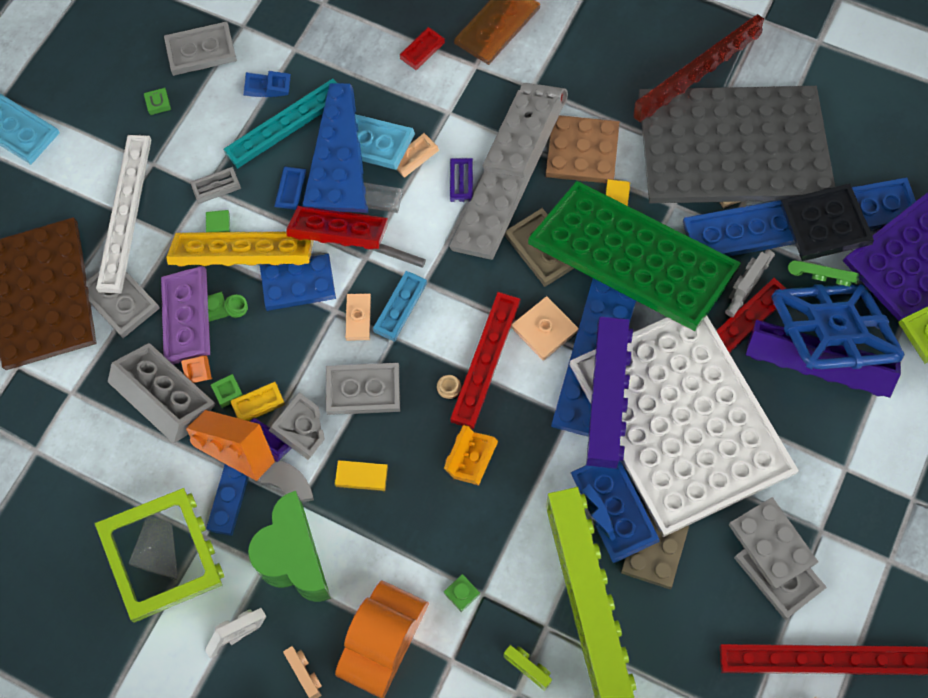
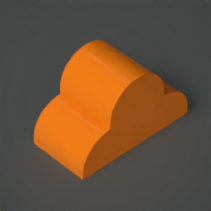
(380, 638)

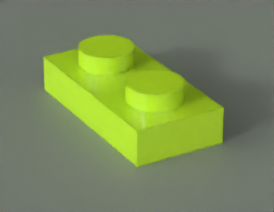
(537, 674)

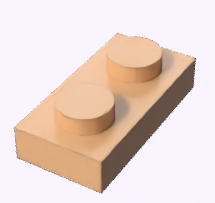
(298, 662)

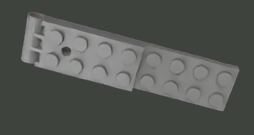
(508, 169)

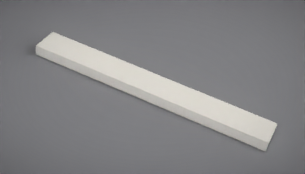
(124, 215)

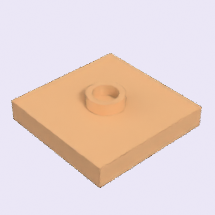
(544, 328)

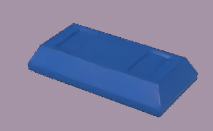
(290, 188)

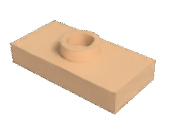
(417, 154)
(358, 317)

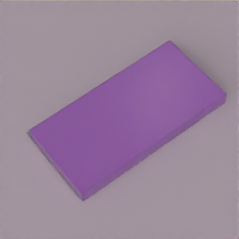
(185, 315)

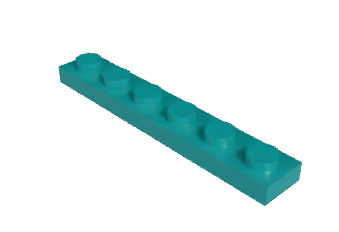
(278, 127)

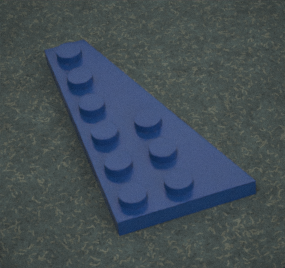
(337, 161)

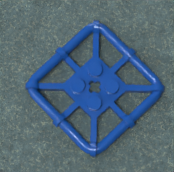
(849, 329)

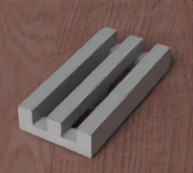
(215, 188)

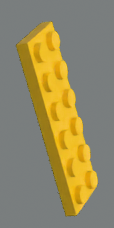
(238, 248)

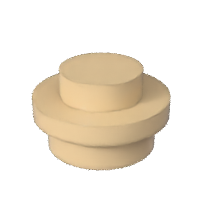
(448, 386)

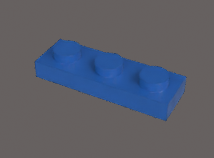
(227, 501)

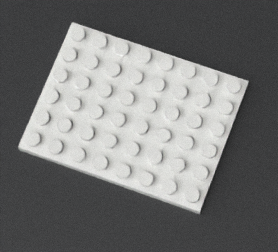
(691, 425)

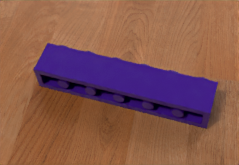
(772, 345)
(608, 393)

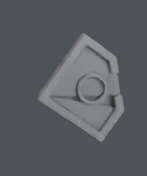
(300, 426)

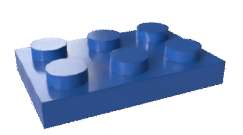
(297, 284)

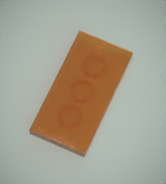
(495, 27)

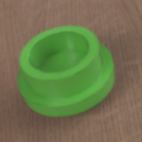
(235, 306)

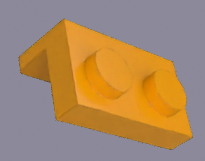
(470, 455)

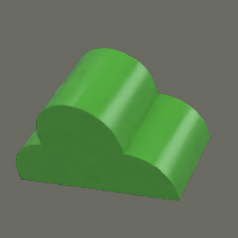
(287, 553)

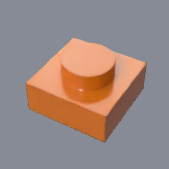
(197, 369)

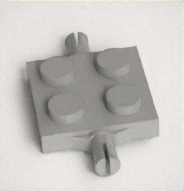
(747, 282)

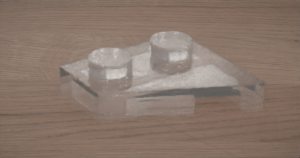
(156, 549)

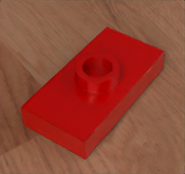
(422, 48)

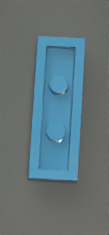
(400, 306)

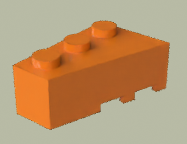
(233, 442)

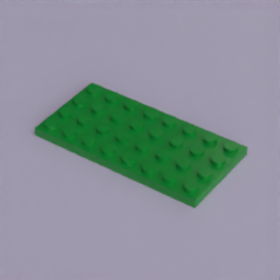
(635, 255)

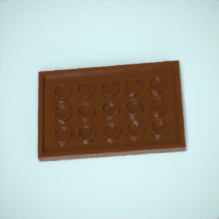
(43, 295)

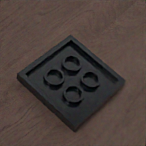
(826, 222)

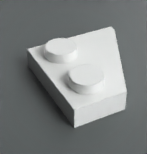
(235, 630)

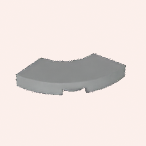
(287, 480)

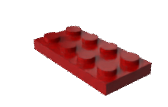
(337, 227)

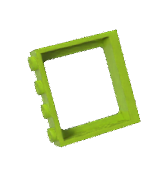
(179, 594)

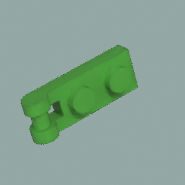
(821, 273)

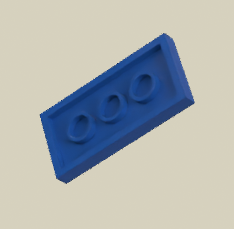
(624, 507)

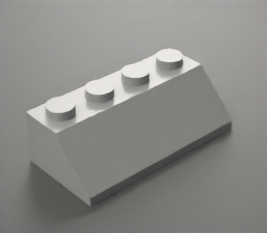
(159, 391)

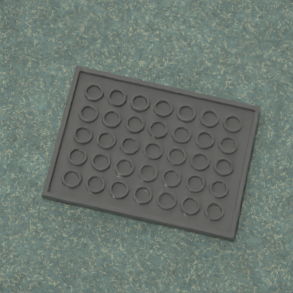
(736, 145)

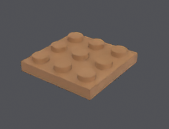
(583, 149)

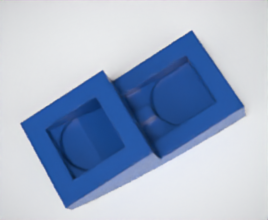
(269, 85)
(600, 516)

